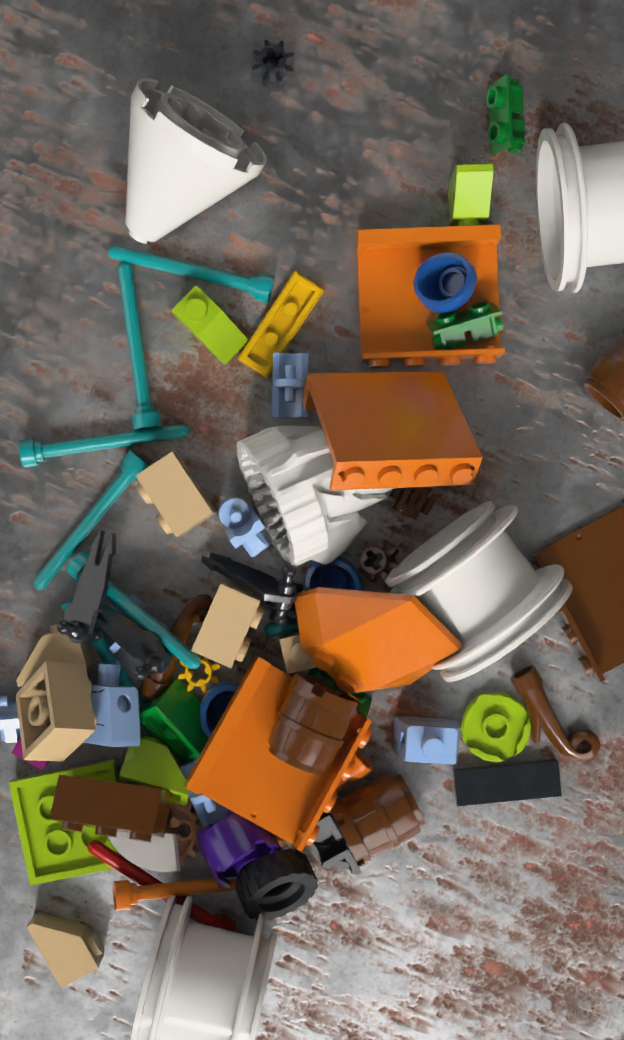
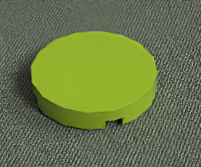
(495, 726)

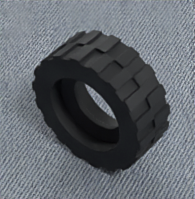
(276, 884)

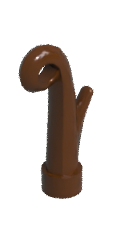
(193, 611)
(541, 715)

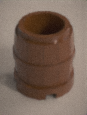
(606, 380)
(311, 724)
(378, 817)

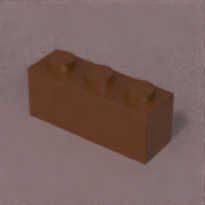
(111, 808)

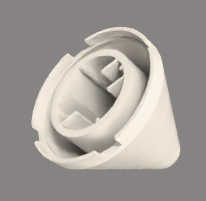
(180, 159)

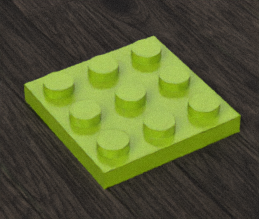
(48, 849)

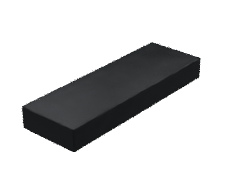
(507, 782)

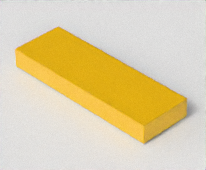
(281, 324)

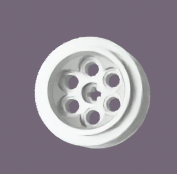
(578, 206)
(480, 588)
(202, 980)

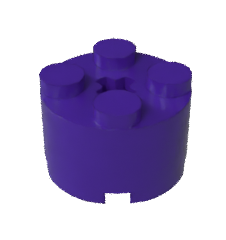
(233, 845)

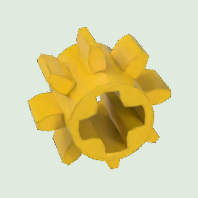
(204, 679)

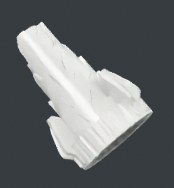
(289, 484)

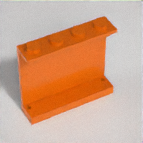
(389, 308)
(392, 430)
(254, 783)

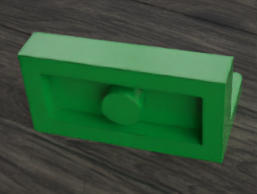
(176, 721)

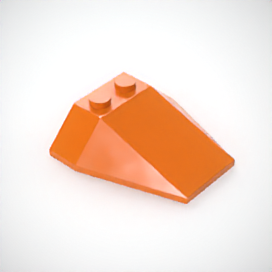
(371, 637)

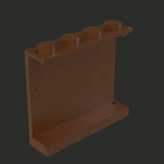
(595, 607)

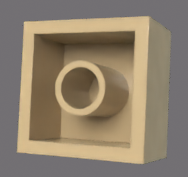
(175, 495)
(227, 623)
(55, 711)

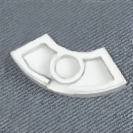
(158, 856)

